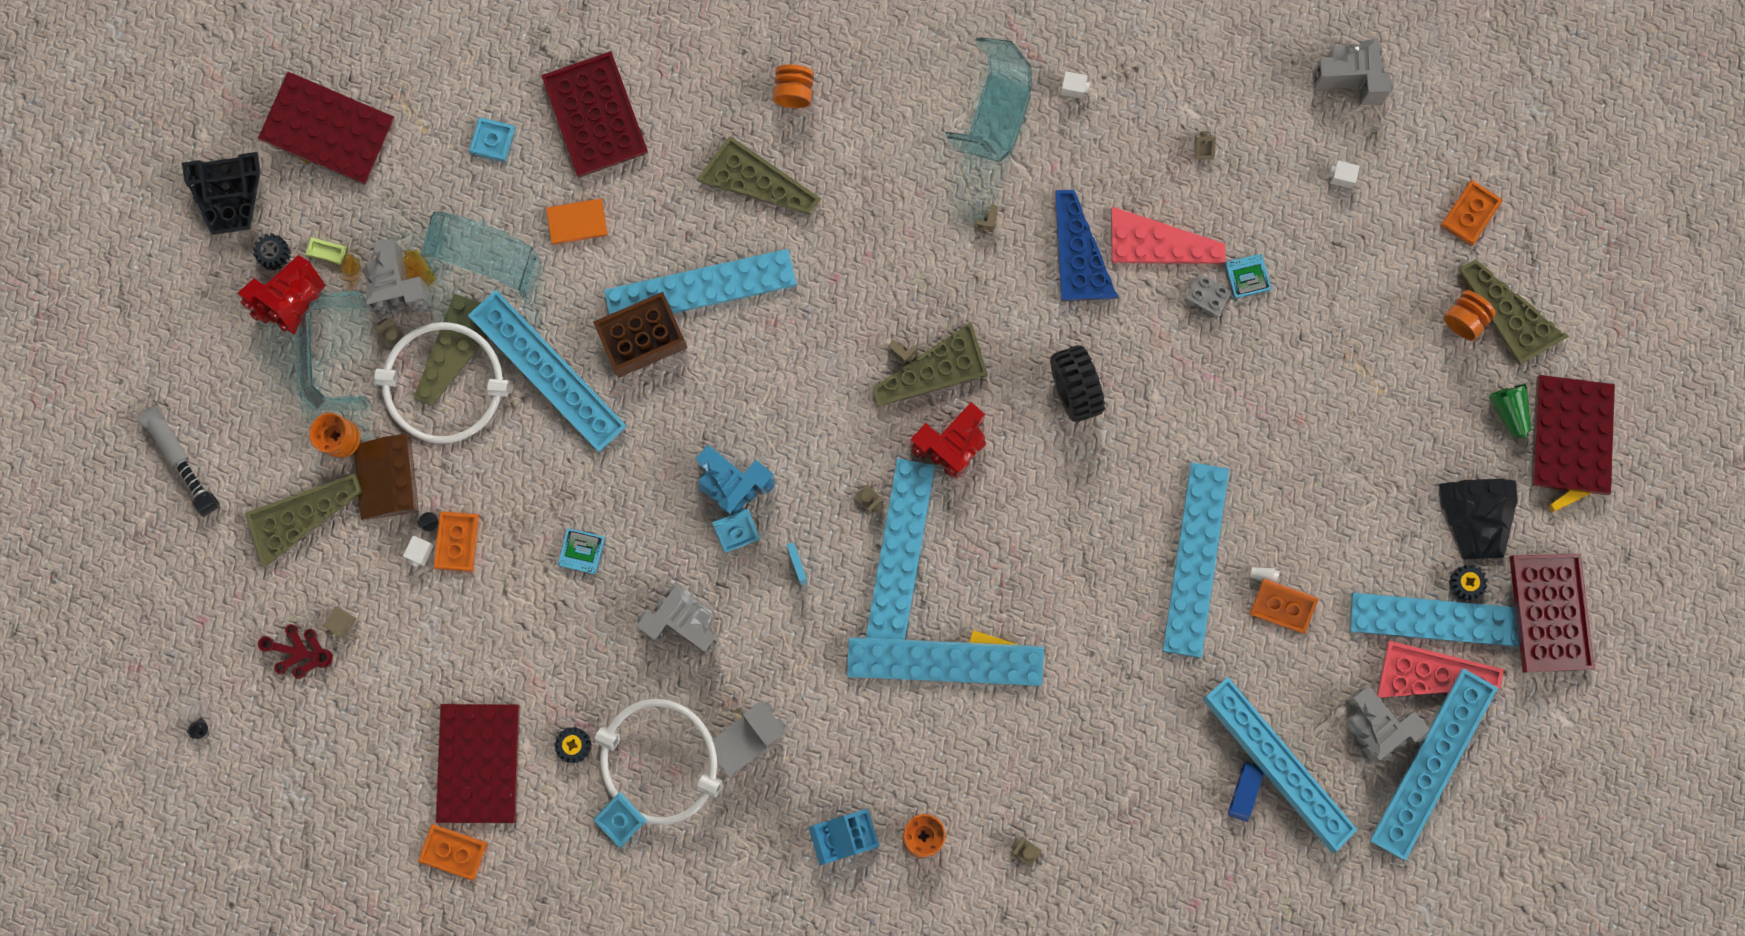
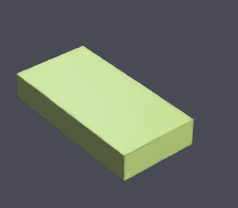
(326, 251)

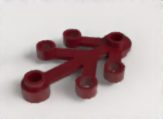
(298, 652)

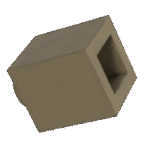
(339, 623)

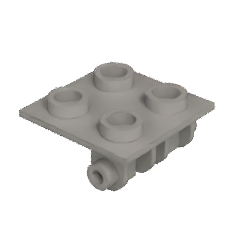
(1208, 296)

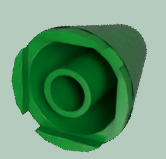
(1513, 409)

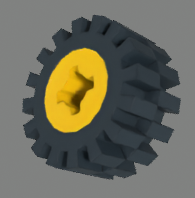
(1462, 586)
(579, 747)

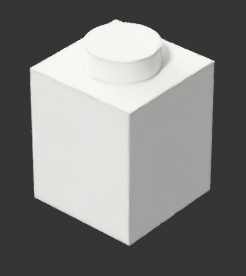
(1074, 85)
(1344, 174)
(418, 551)

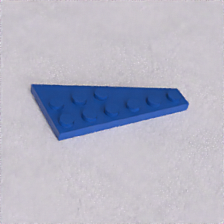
(1080, 261)

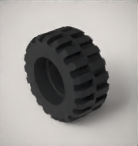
(1077, 383)

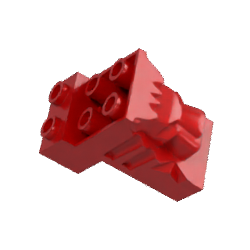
(284, 296)
(955, 445)

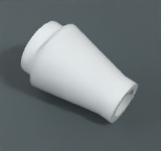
(1266, 573)

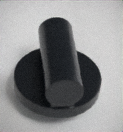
(428, 521)
(198, 729)

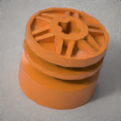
(793, 86)
(1469, 315)
(335, 435)
(930, 826)

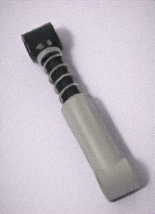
(156, 424)

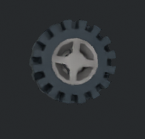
(266, 247)

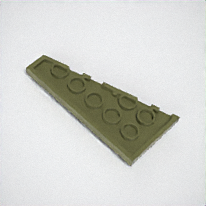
(748, 174)
(1516, 320)
(449, 352)
(942, 366)
(289, 520)

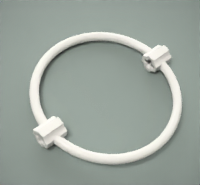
(496, 387)
(707, 784)

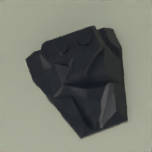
(225, 191)
(1480, 515)

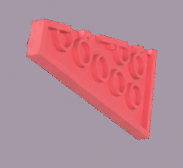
(1149, 241)
(1421, 671)

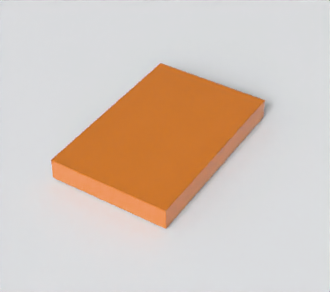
(1471, 212)
(576, 221)
(456, 541)
(1283, 606)
(453, 852)

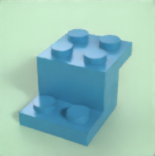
(843, 836)

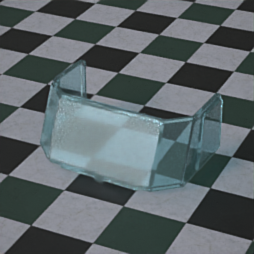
(1001, 103)
(482, 251)
(305, 387)

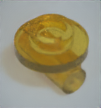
(350, 265)

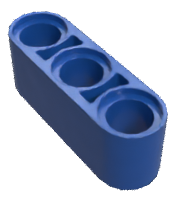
(1245, 792)

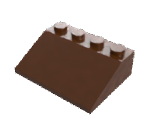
(640, 334)
(386, 477)

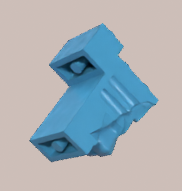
(729, 485)

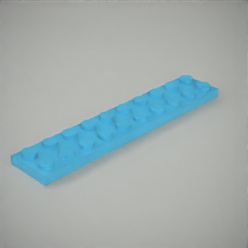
(710, 284)
(547, 371)
(900, 550)
(1195, 560)
(1433, 619)
(945, 661)
(1433, 764)
(1280, 765)

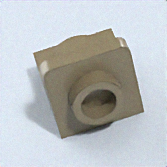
(1205, 145)
(990, 217)
(389, 332)
(900, 353)
(869, 499)
(1025, 851)

